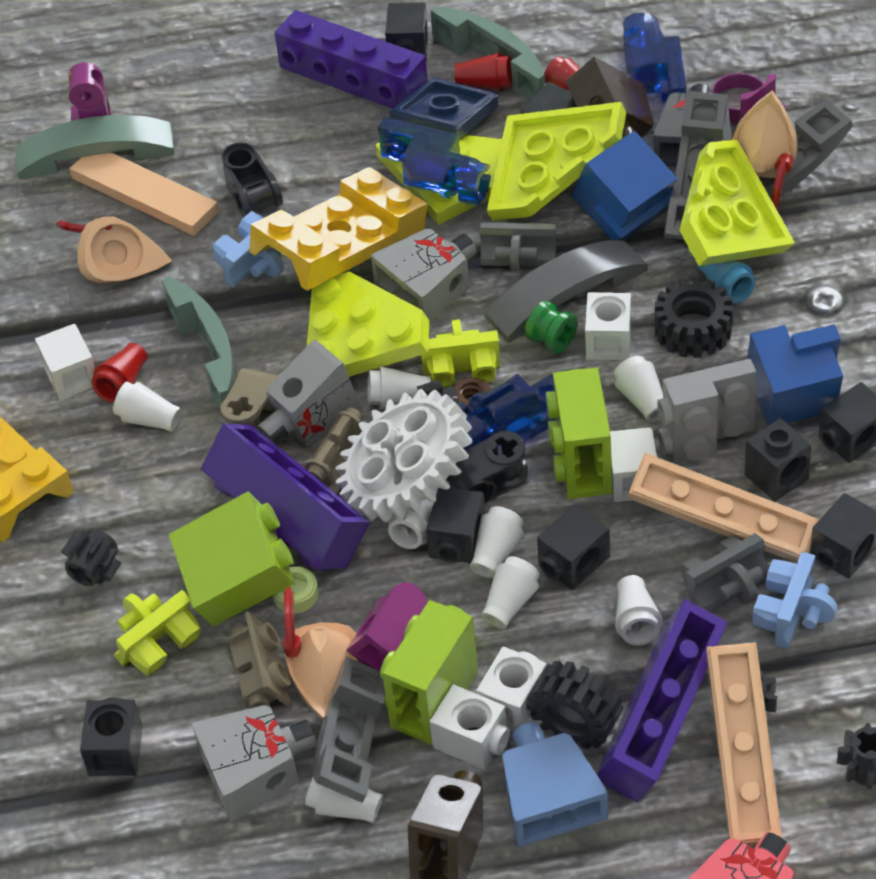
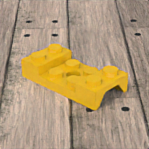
(342, 230)
(25, 477)

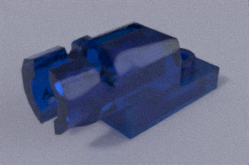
(652, 56)
(434, 161)
(509, 407)

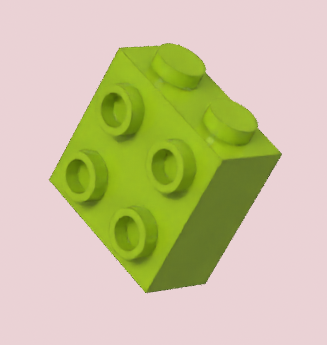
(580, 433)
(232, 558)
(430, 659)

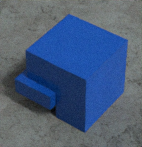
(625, 187)
(795, 373)

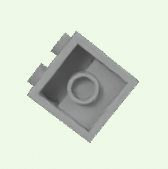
(704, 408)

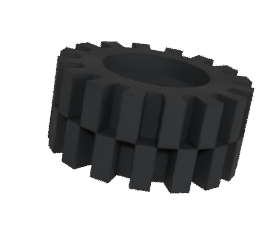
(693, 300)
(575, 704)

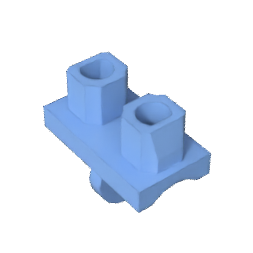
(239, 261)
(799, 600)

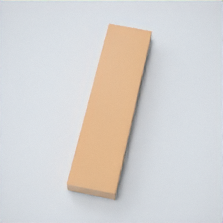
(146, 191)
(721, 507)
(743, 742)

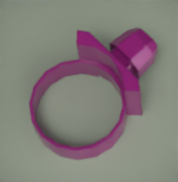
(747, 100)

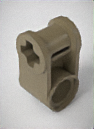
(248, 399)

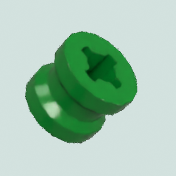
(551, 327)

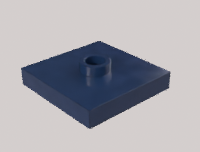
(446, 106)

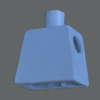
(550, 786)

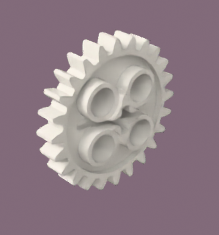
(404, 455)

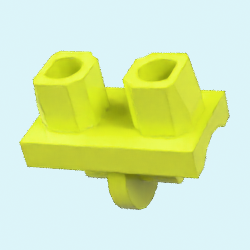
(461, 353)
(140, 643)

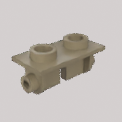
(327, 455)
(257, 648)

